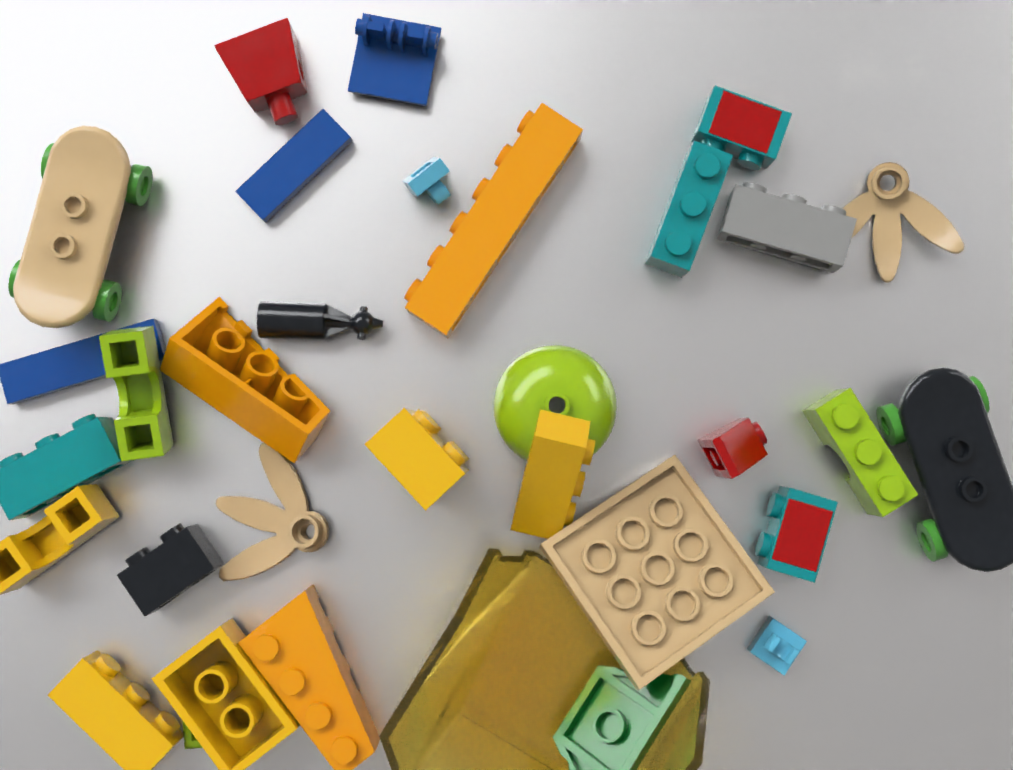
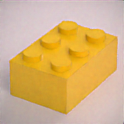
(418, 455)
(226, 700)

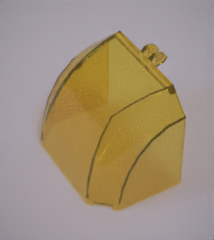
(510, 674)

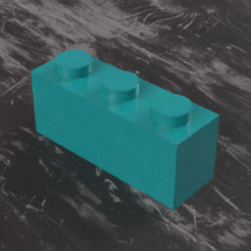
(688, 209)
(59, 466)

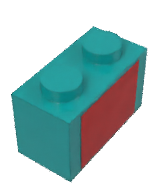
(742, 128)
(795, 533)

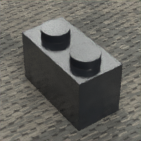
(170, 568)

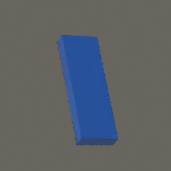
(294, 165)

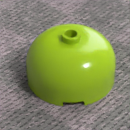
(547, 374)

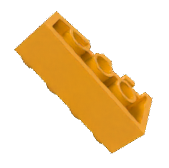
(313, 680)

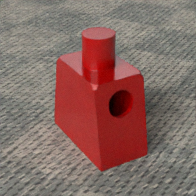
(267, 69)

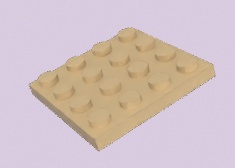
(656, 571)

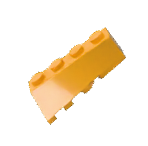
(243, 381)

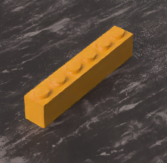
(494, 219)

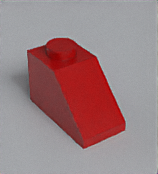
(734, 447)

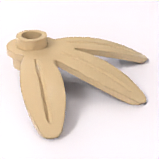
(887, 228)
(265, 516)

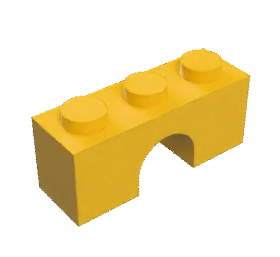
(65, 528)

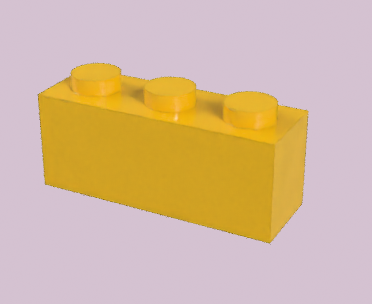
(552, 475)
(116, 713)

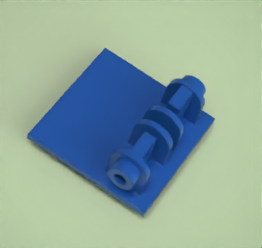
(394, 59)

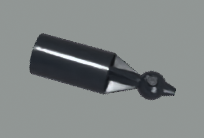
(311, 321)

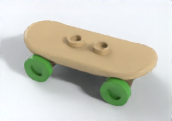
(75, 228)

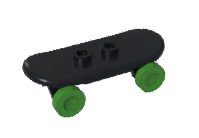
(957, 467)

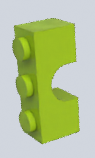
(143, 416)
(872, 467)

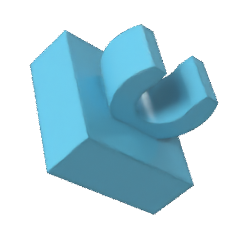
(428, 179)
(776, 645)

